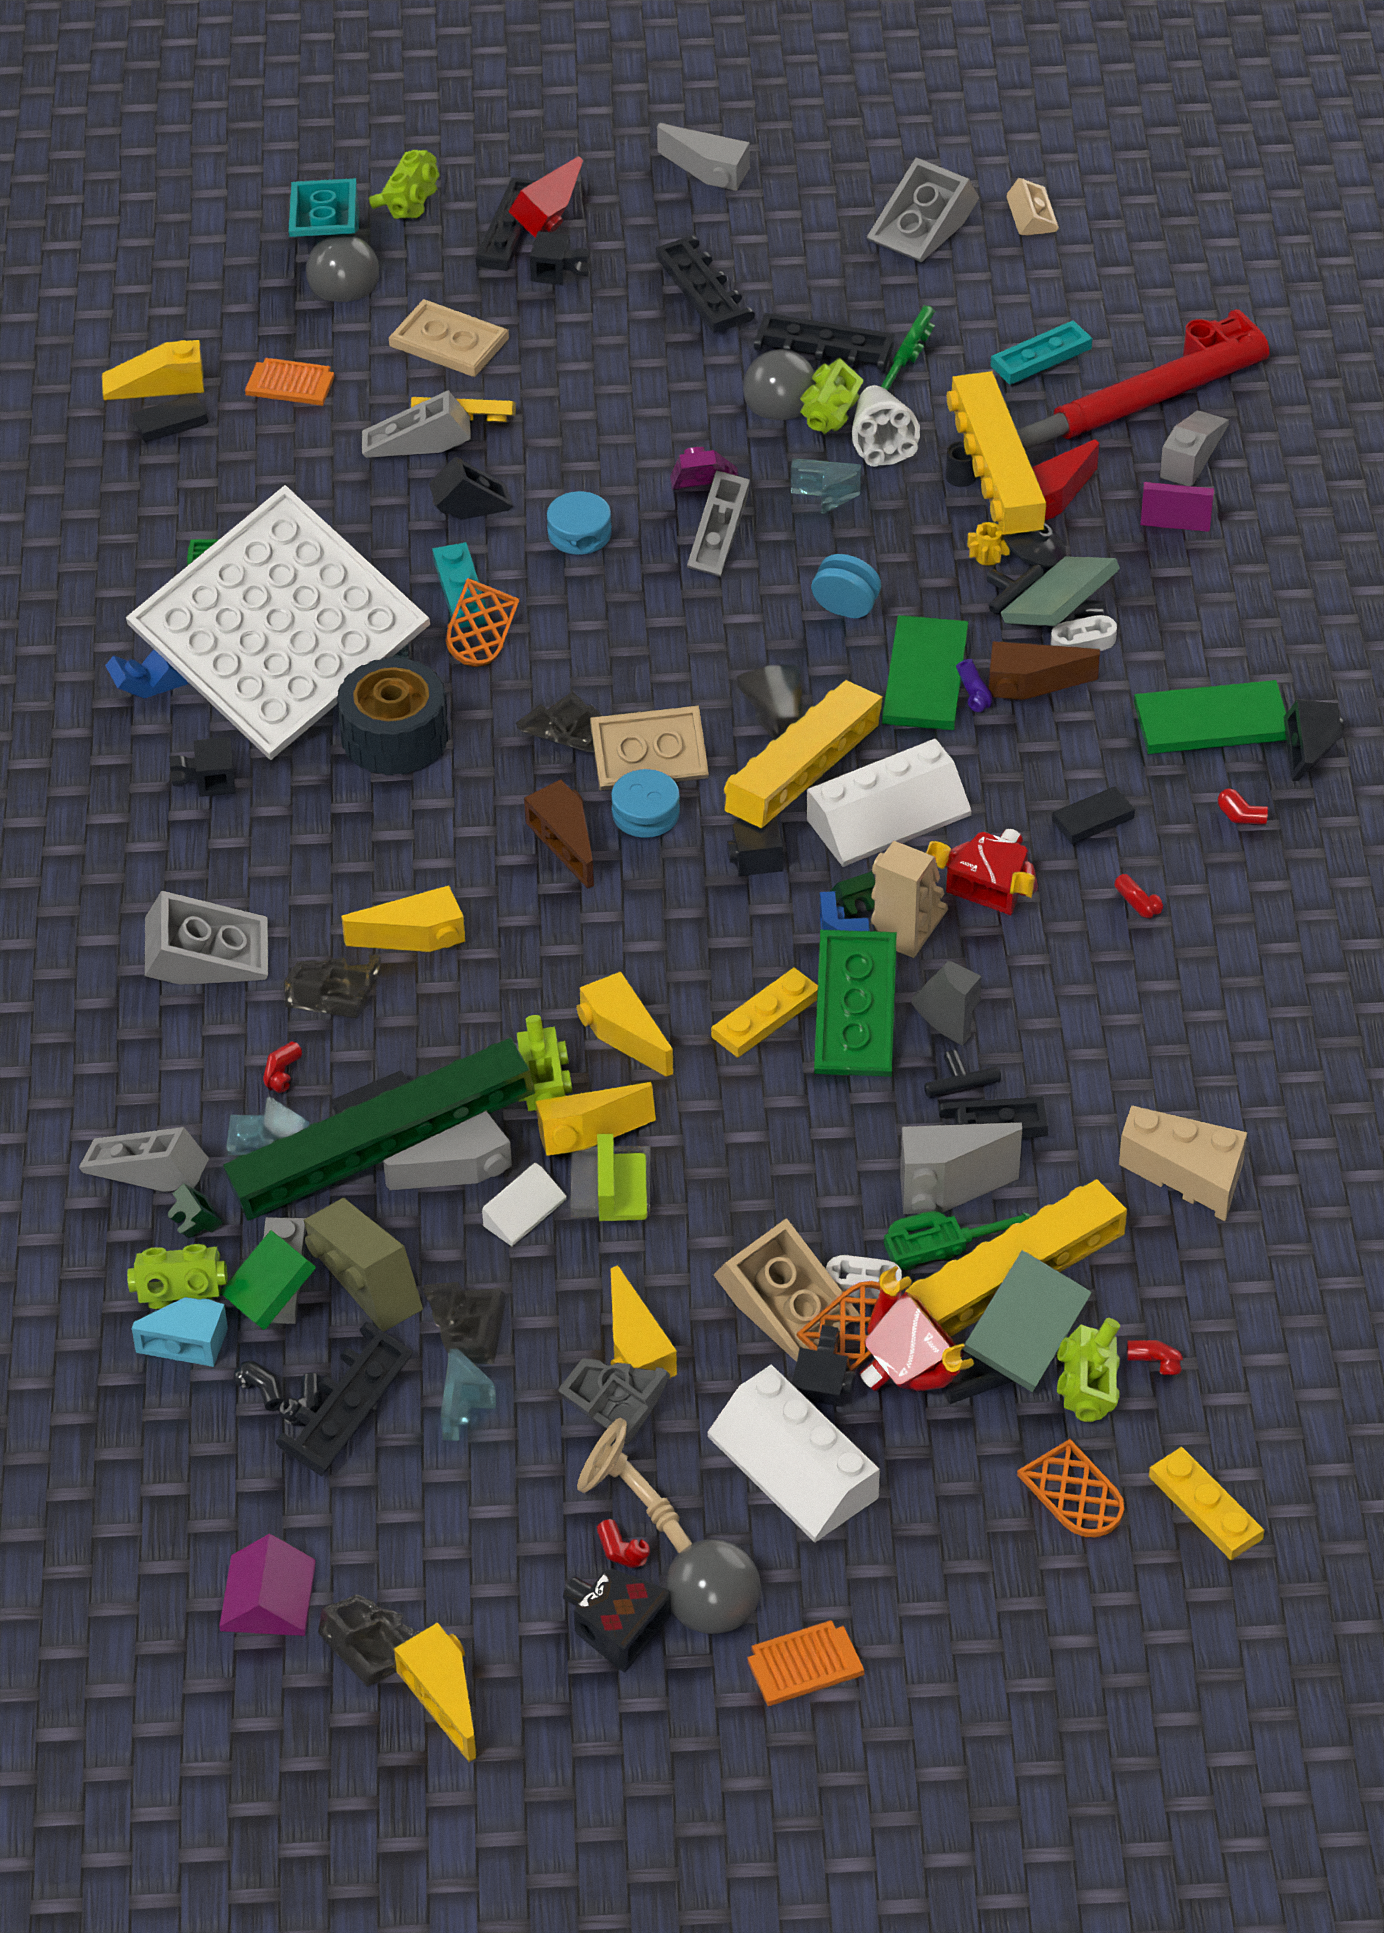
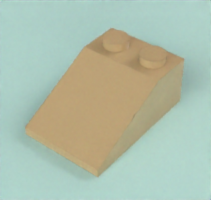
(781, 1286)

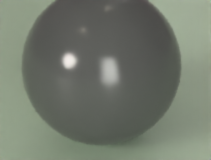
(342, 268)
(777, 383)
(713, 1586)

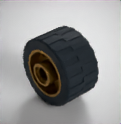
(393, 716)

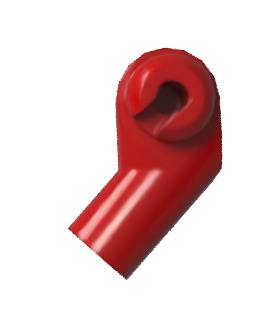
(1238, 809)
(1137, 898)
(276, 1063)
(1155, 1350)
(619, 1551)

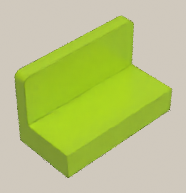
(620, 1183)

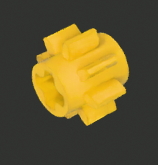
(987, 544)

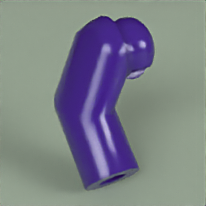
(978, 692)

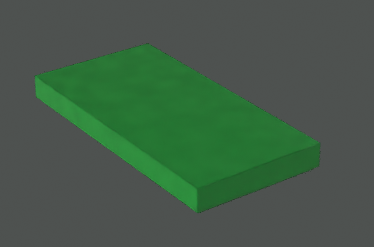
(923, 672)
(1211, 716)
(855, 1003)

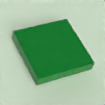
(267, 1280)

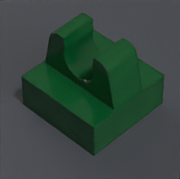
(855, 889)
(196, 1210)

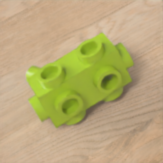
(409, 185)
(831, 396)
(544, 1059)
(183, 1273)
(1090, 1371)

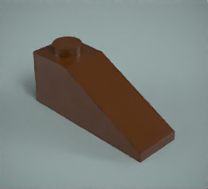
(1036, 669)
(560, 822)

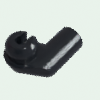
(1086, 609)
(265, 1380)
(310, 1397)

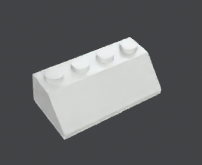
(887, 802)
(795, 1454)

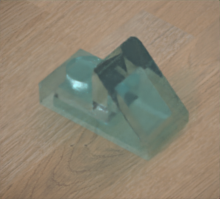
(831, 480)
(255, 1131)
(464, 1389)

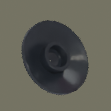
(1037, 547)

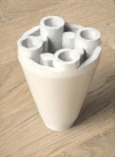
(884, 428)

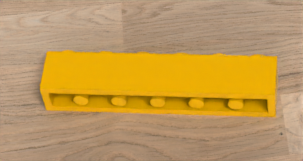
(996, 453)
(802, 754)
(1055, 1235)

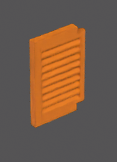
(290, 381)
(804, 1662)

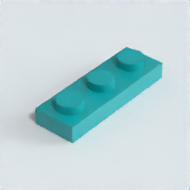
(1041, 352)
(453, 569)

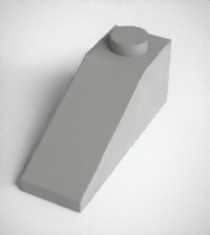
(706, 156)
(420, 429)
(1191, 446)
(719, 523)
(453, 1157)
(147, 1159)

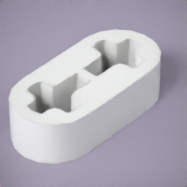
(1086, 633)
(859, 1270)

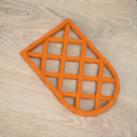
(511, 601)
(804, 1336)
(1025, 1475)

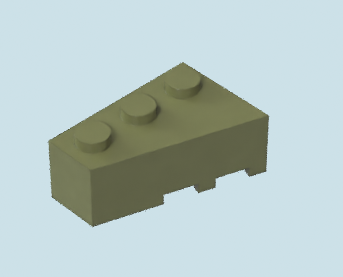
(365, 1262)

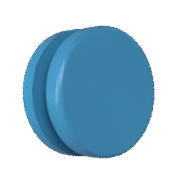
(579, 523)
(846, 586)
(645, 803)

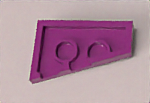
(699, 467)

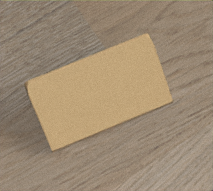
(1031, 208)

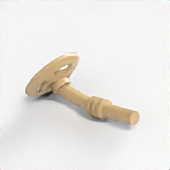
(610, 1460)

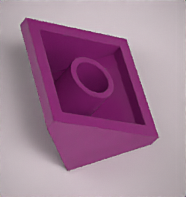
(1177, 506)
(268, 1589)

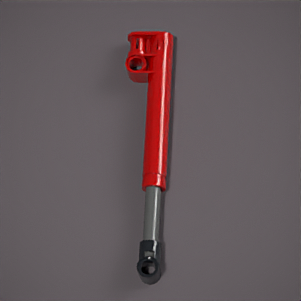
(1209, 353)

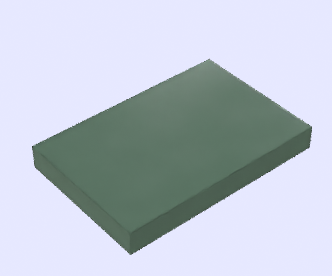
(1060, 591)
(1027, 1320)

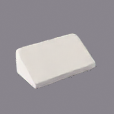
(522, 1205)

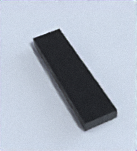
(504, 231)

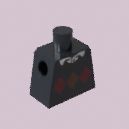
(618, 1614)

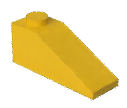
(162, 371)
(411, 923)
(624, 1023)
(575, 1120)
(636, 1333)
(436, 1675)

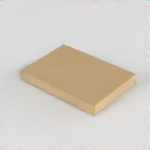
(448, 338)
(650, 740)

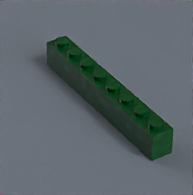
(378, 1128)

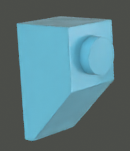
(183, 1331)

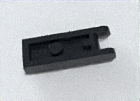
(1027, 1110)

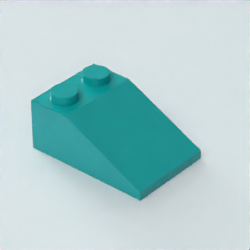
(323, 207)

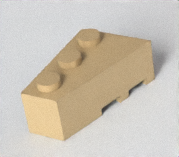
(907, 896)
(1185, 1155)

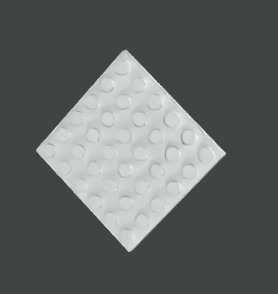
(276, 621)

